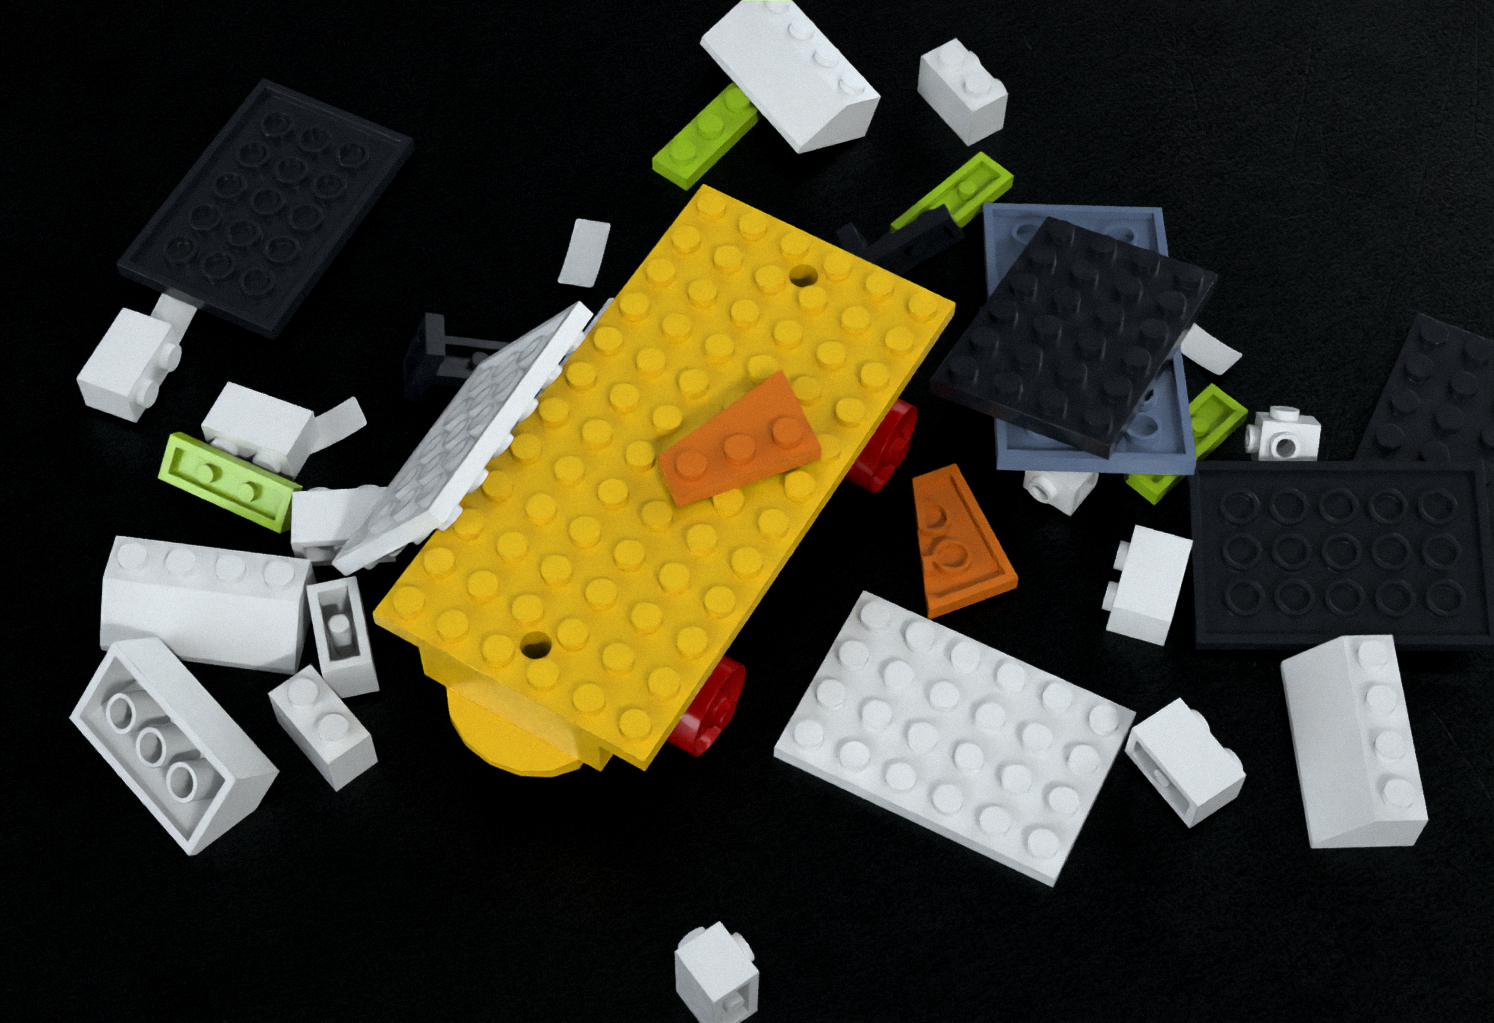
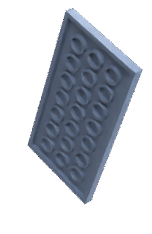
(1161, 432)

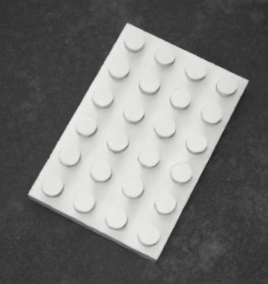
(463, 441)
(956, 737)

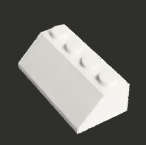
(792, 74)
(208, 603)
(172, 743)
(1354, 744)

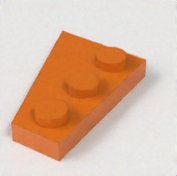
(741, 444)
(956, 544)

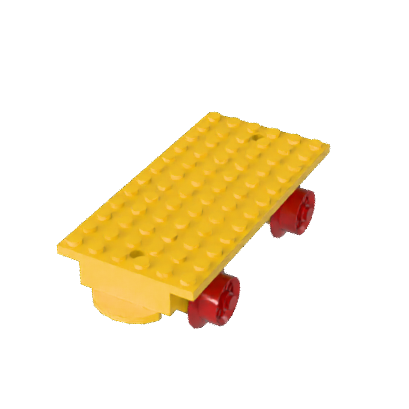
(571, 587)

